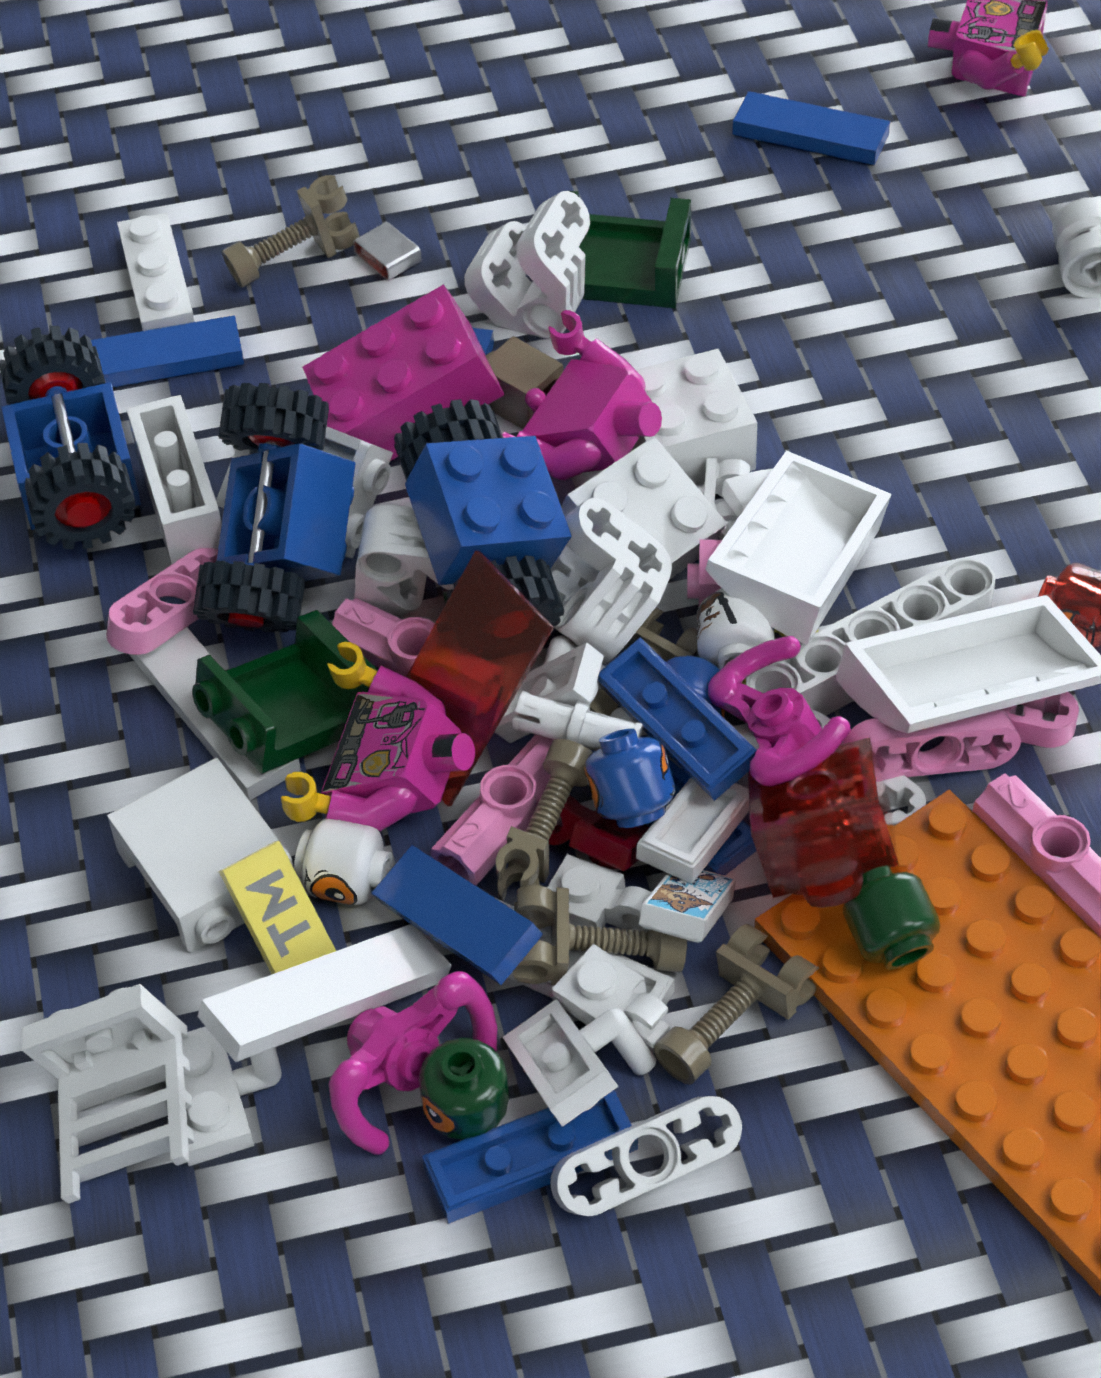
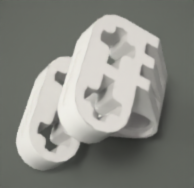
(544, 252)
(392, 560)
(600, 577)

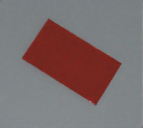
(479, 655)

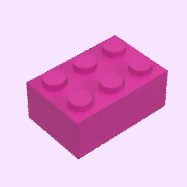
(402, 368)

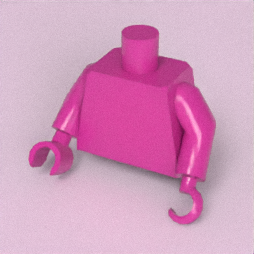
(592, 408)

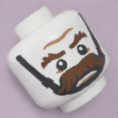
(728, 628)

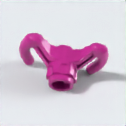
(778, 719)
(394, 1045)

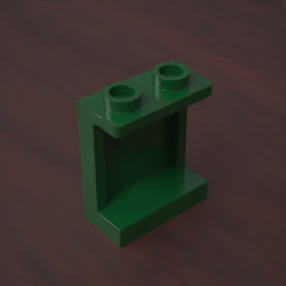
(637, 257)
(281, 701)

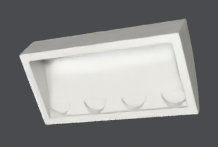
(798, 543)
(968, 665)

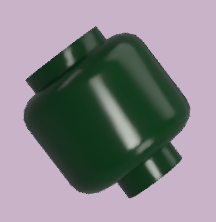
(892, 918)

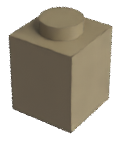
(517, 371)

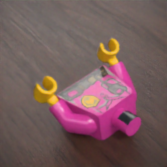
(994, 43)
(389, 755)

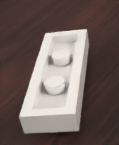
(155, 272)

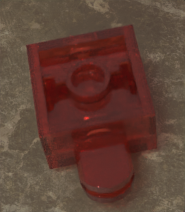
(824, 827)

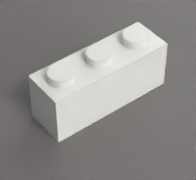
(175, 476)

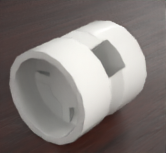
(1079, 246)

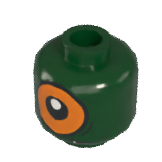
(463, 1088)

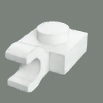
(599, 895)
(604, 983)

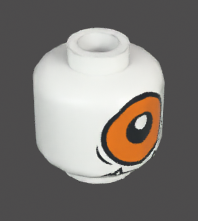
(342, 861)

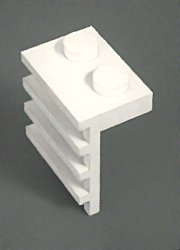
(103, 1055)

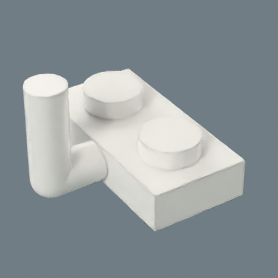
(565, 677)
(564, 1059)
(216, 1091)

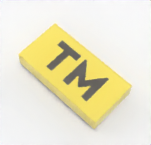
(276, 908)

